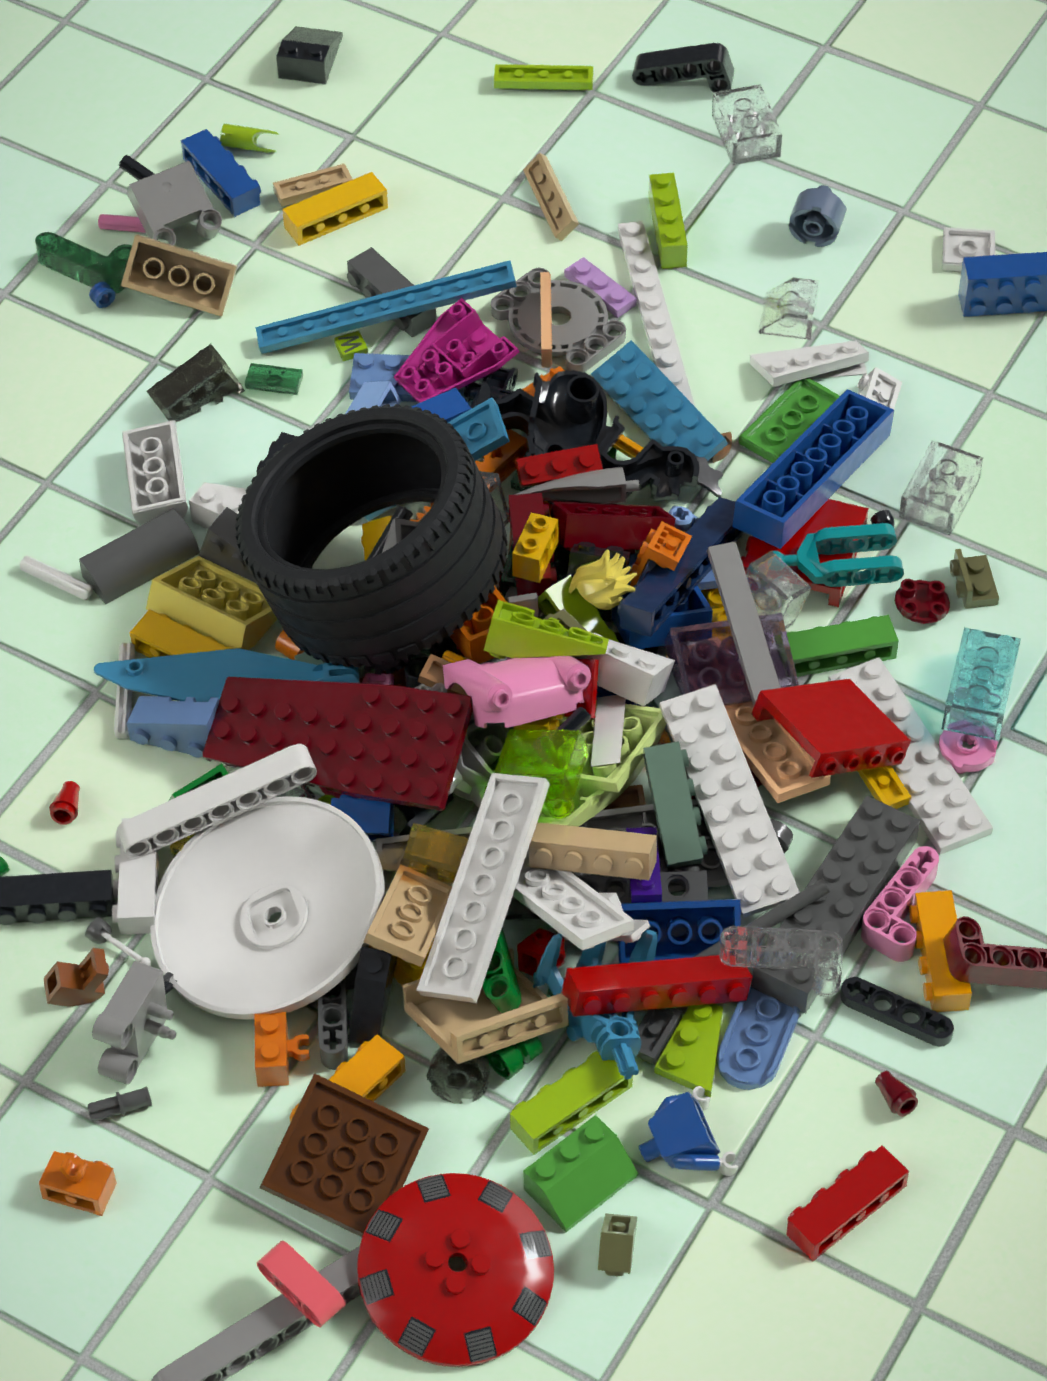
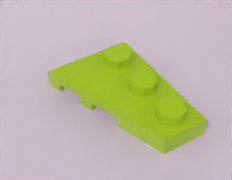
(693, 1048)

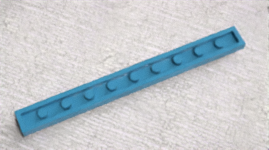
(385, 307)

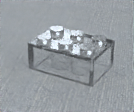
(746, 124)
(941, 487)

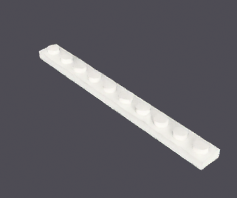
(653, 305)

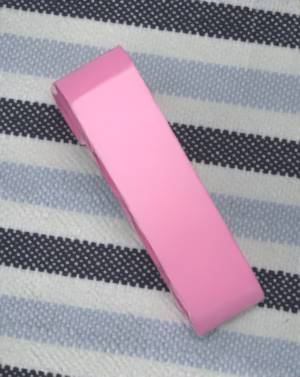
(897, 894)

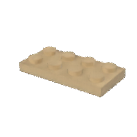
(409, 915)

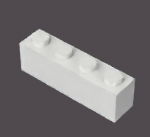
(135, 891)

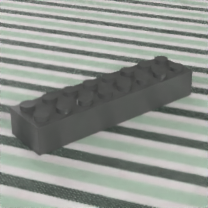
(855, 874)

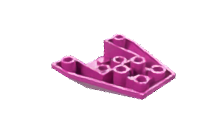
(453, 354)

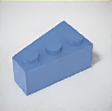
(172, 724)

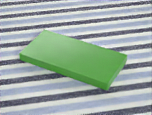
(787, 419)

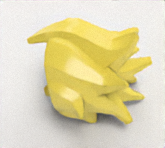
(603, 581)

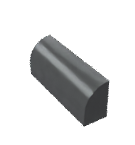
(139, 556)

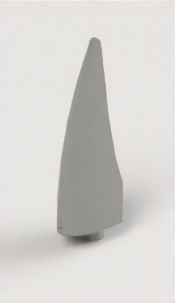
(595, 486)

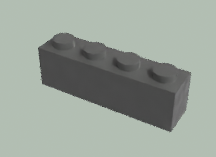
(377, 276)

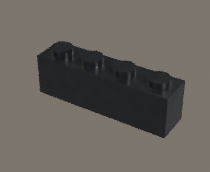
(56, 896)

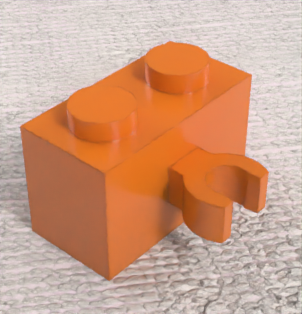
(274, 1049)
(78, 1182)

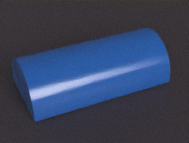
(682, 926)

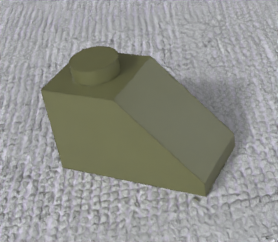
(617, 1244)

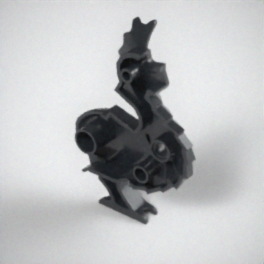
(573, 414)

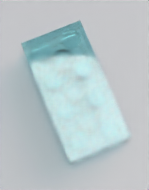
(981, 684)

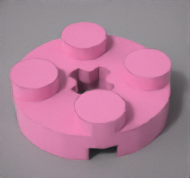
(966, 759)

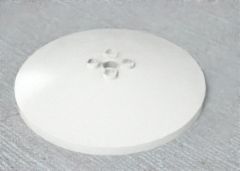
(237, 874)

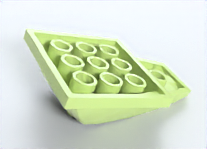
(605, 783)

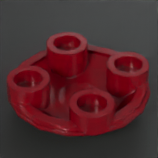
(922, 600)

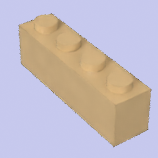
(593, 851)

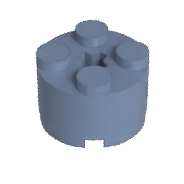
(817, 216)

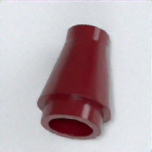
(898, 1096)

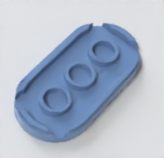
(756, 1040)

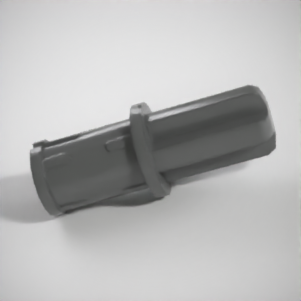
(119, 1104)

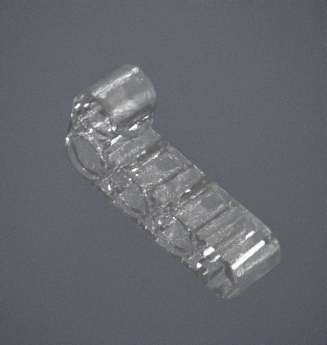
(742, 948)

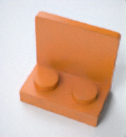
(662, 546)

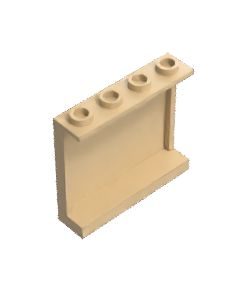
(478, 1028)

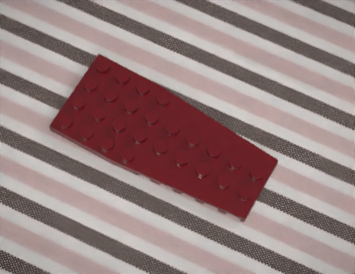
(361, 737)

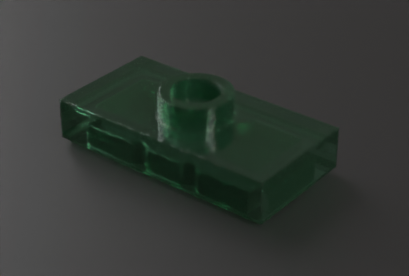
(274, 379)

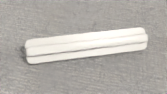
(56, 577)

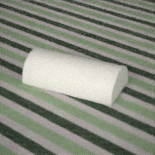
(154, 471)

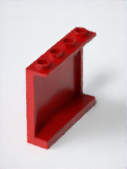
(830, 514)
(834, 726)

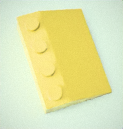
(212, 603)

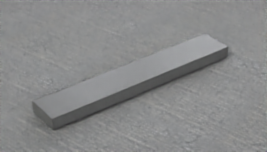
(743, 618)

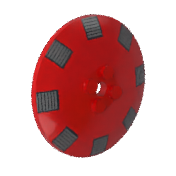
(448, 1313)

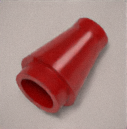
(65, 805)

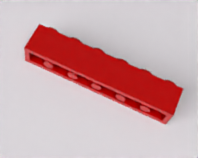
(654, 985)

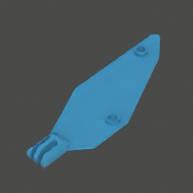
(205, 673)

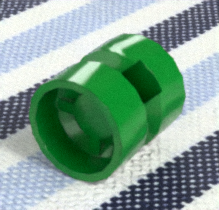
(511, 1059)

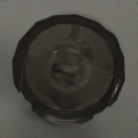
(458, 1081)

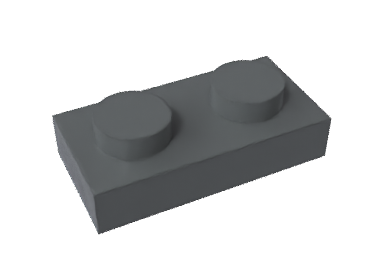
(656, 1031)

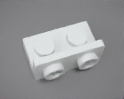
(880, 387)

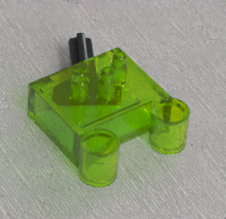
(549, 755)

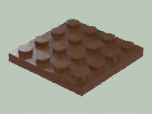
(343, 1155)

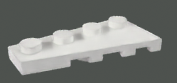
(805, 362)

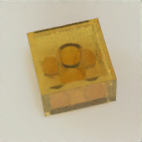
(434, 852)

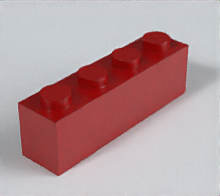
(846, 1202)

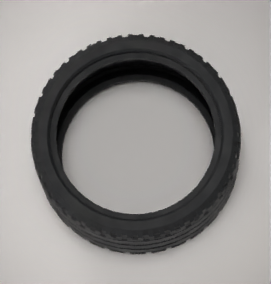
(406, 593)

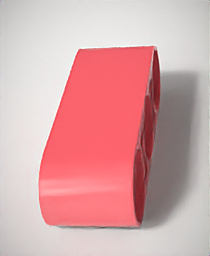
(301, 1283)

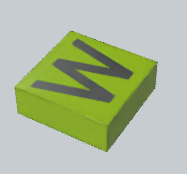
(350, 344)

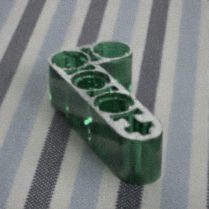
(82, 263)

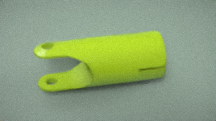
(243, 137)

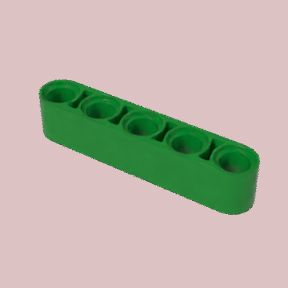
(502, 979)

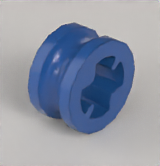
(102, 294)

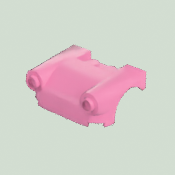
(520, 688)

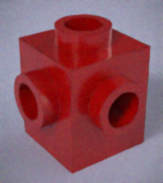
(532, 949)

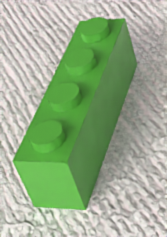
(843, 645)

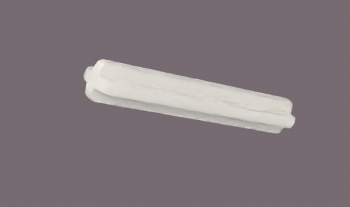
(123, 696)

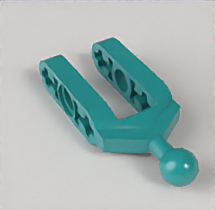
(839, 541)

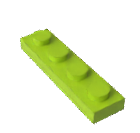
(543, 77)

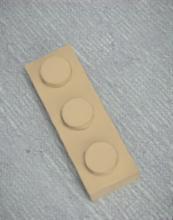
(310, 184)

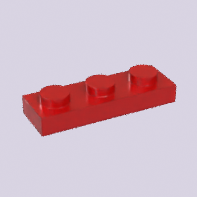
(558, 464)

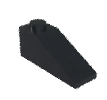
(371, 994)

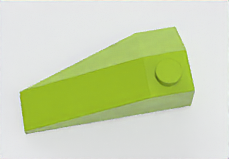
(519, 634)

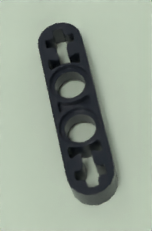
(898, 1008)

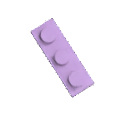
(614, 295)

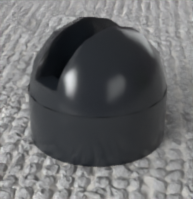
(883, 516)

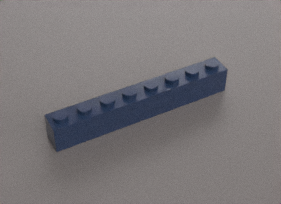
(666, 589)

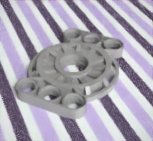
(569, 339)

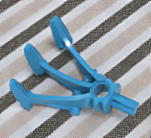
(614, 1035)

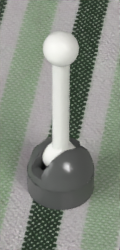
(100, 932)

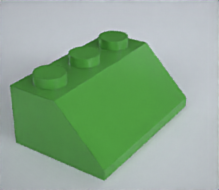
(579, 1173)

